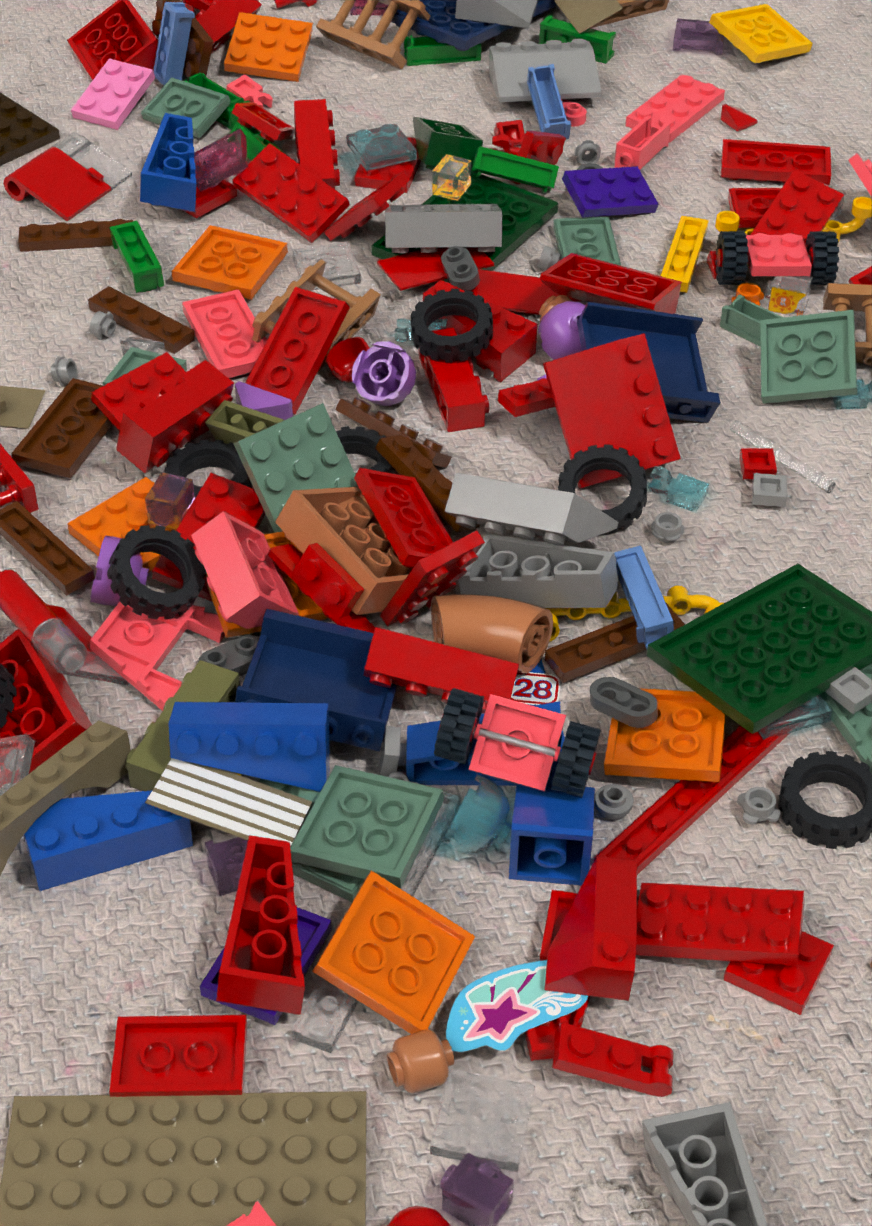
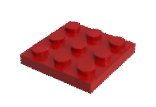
(136, 386)

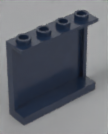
(672, 350)
(319, 664)

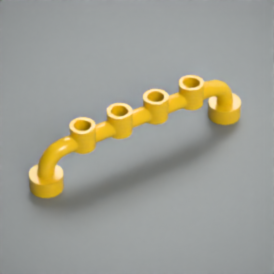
(860, 209)
(676, 598)

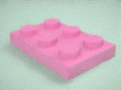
(113, 94)

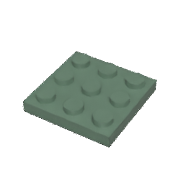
(808, 357)
(295, 456)
(367, 825)

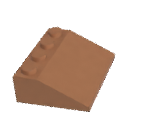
(351, 535)

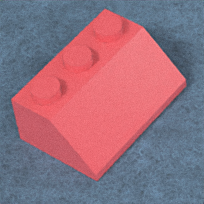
(241, 571)

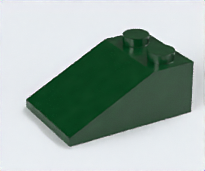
(440, 138)

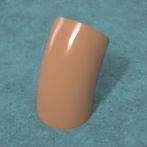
(493, 627)

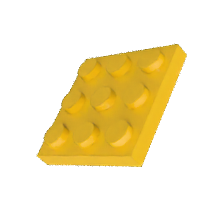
(760, 33)

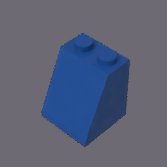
(551, 836)

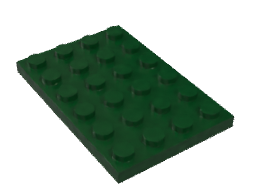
(521, 215)
(769, 647)

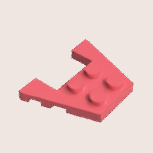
(140, 644)

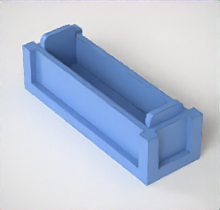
(172, 42)
(547, 101)
(643, 595)

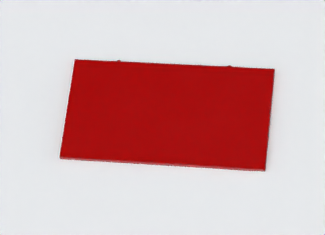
(423, 268)
(513, 291)

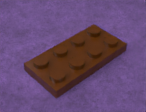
(198, 47)
(64, 432)

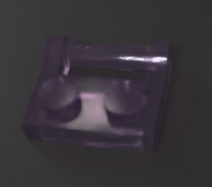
(697, 36)

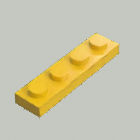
(685, 250)

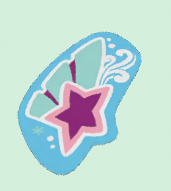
(504, 1006)

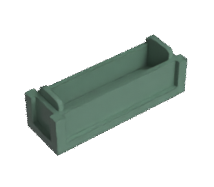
(744, 319)

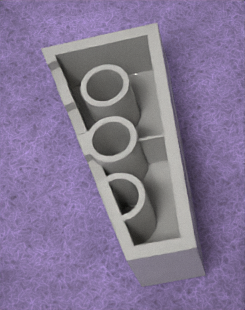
(542, 573)
(705, 1166)

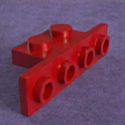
(323, 582)

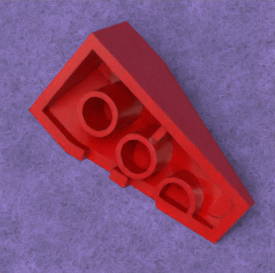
(599, 935)

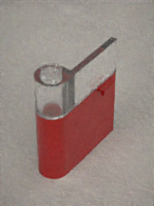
(67, 176)
(52, 631)

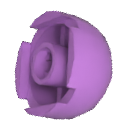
(560, 329)
(384, 374)
(101, 589)

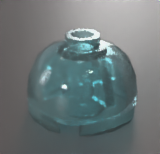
(480, 819)

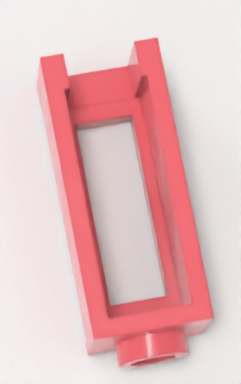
(639, 146)

